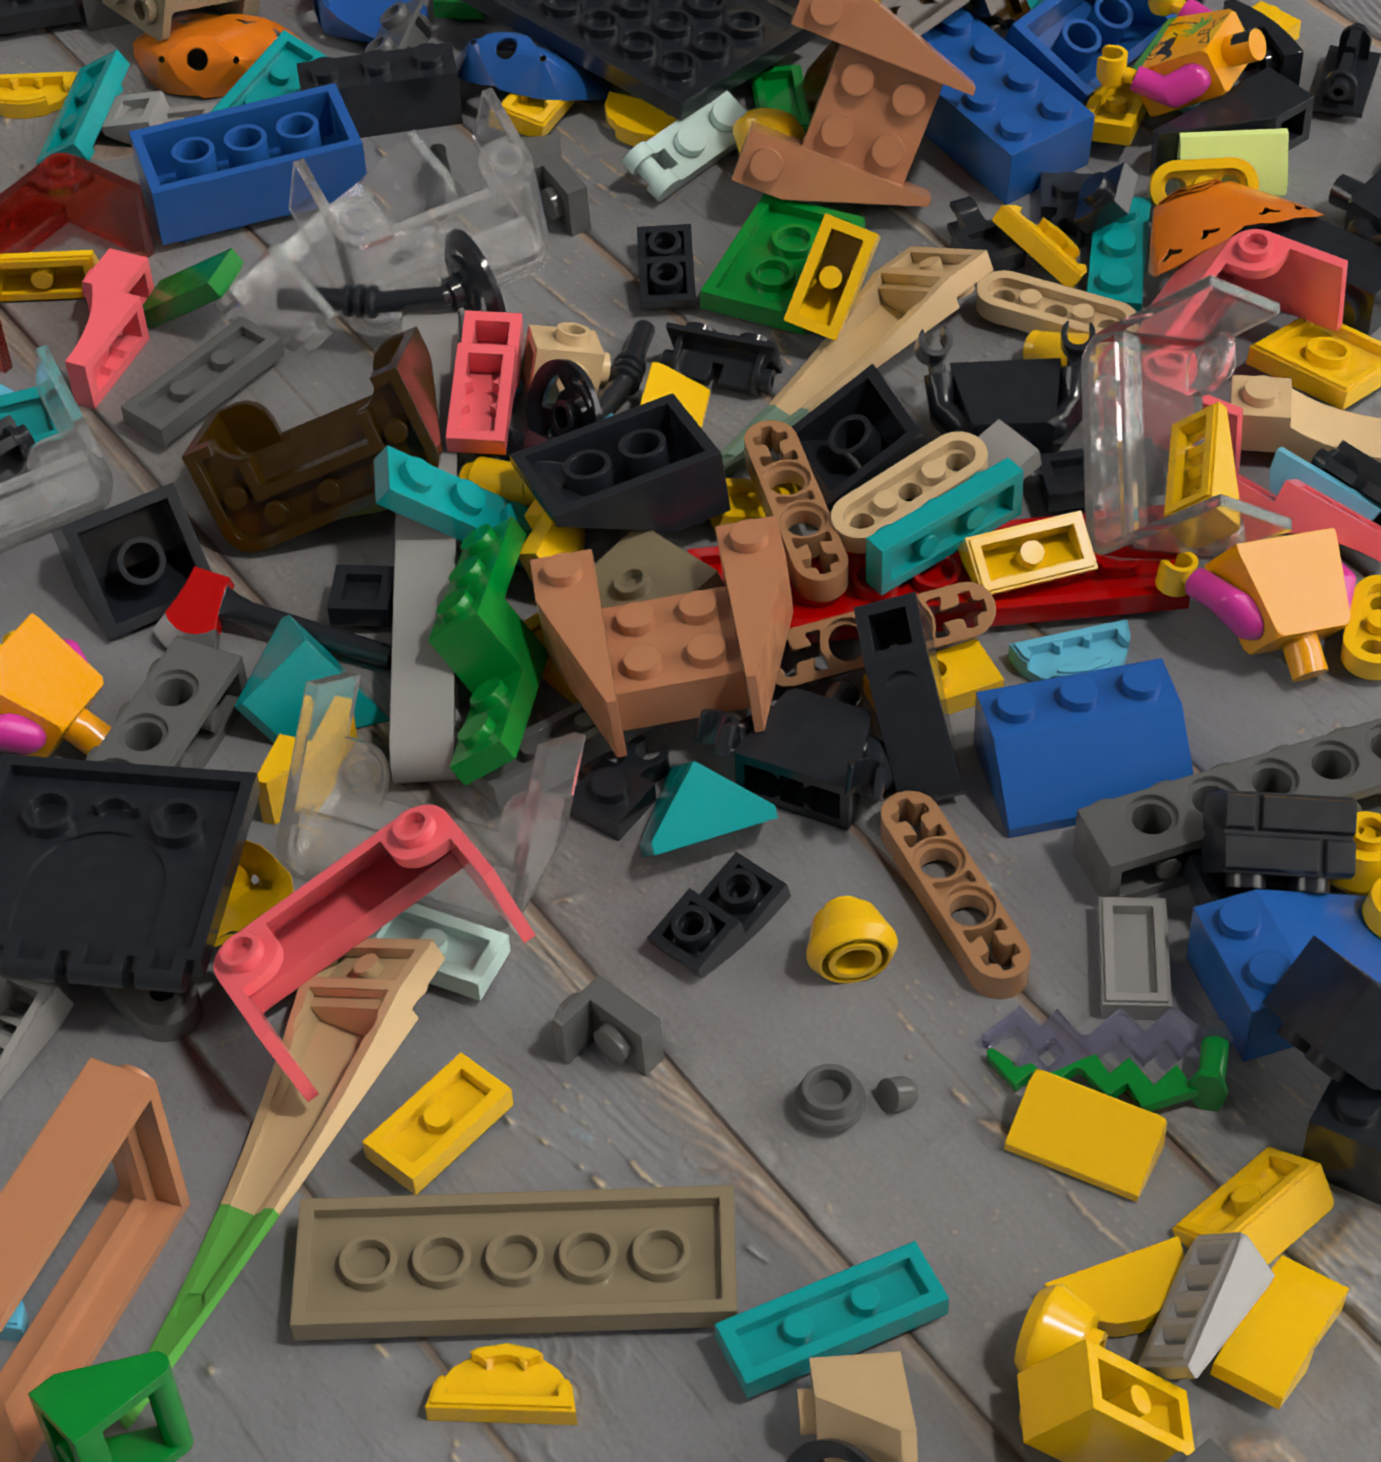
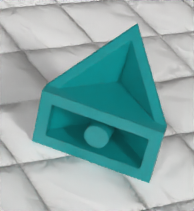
(278, 682)
(698, 807)

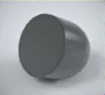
(896, 1094)

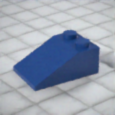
(1253, 938)

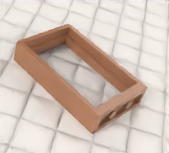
(101, 1119)

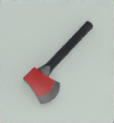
(210, 601)

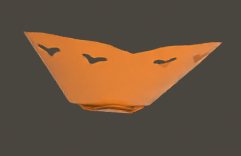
(219, 37)
(1209, 206)

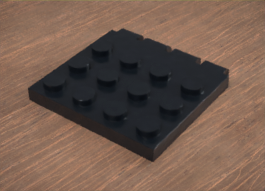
(116, 868)

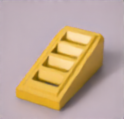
(1203, 469)

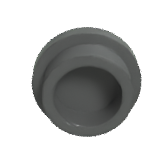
(830, 1098)

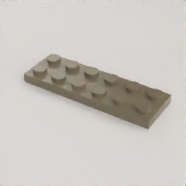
(514, 1262)

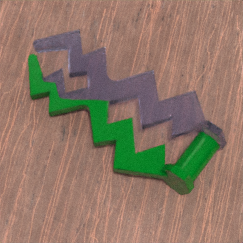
(1083, 1055)

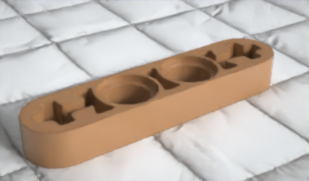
(798, 508)
(955, 630)
(960, 890)

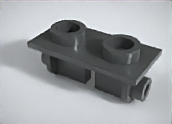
(402, 27)

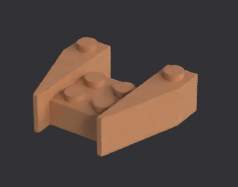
(864, 118)
(673, 652)

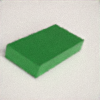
(783, 90)
(191, 288)

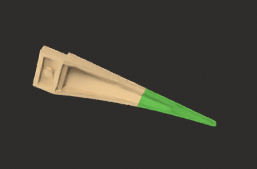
(342, 1037)

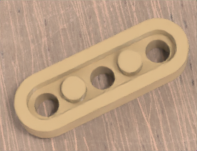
(1041, 305)
(917, 477)

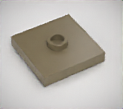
(650, 568)

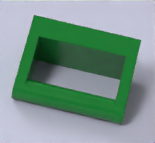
(87, 1400)

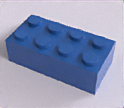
(1014, 120)
(239, 161)

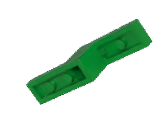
(488, 650)

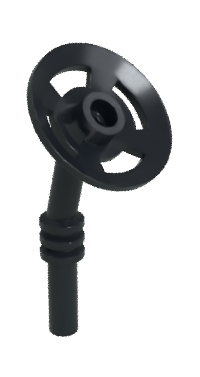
(464, 287)
(578, 402)

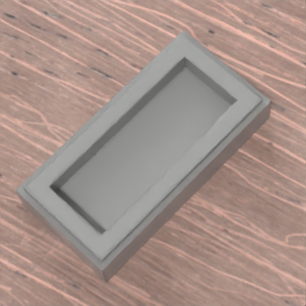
(1134, 957)

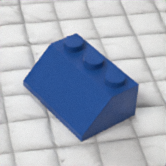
(1070, 34)
(1078, 742)

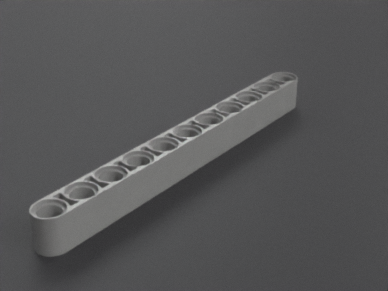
(422, 683)

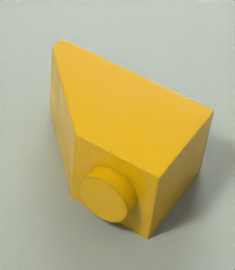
(832, 277)
(1102, 1409)

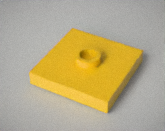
(1320, 361)

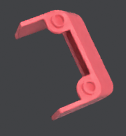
(1278, 268)
(344, 909)

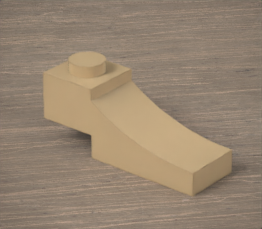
(1286, 418)

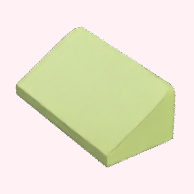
(1261, 148)

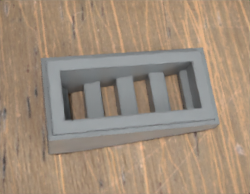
(34, 1029)
(1205, 1304)

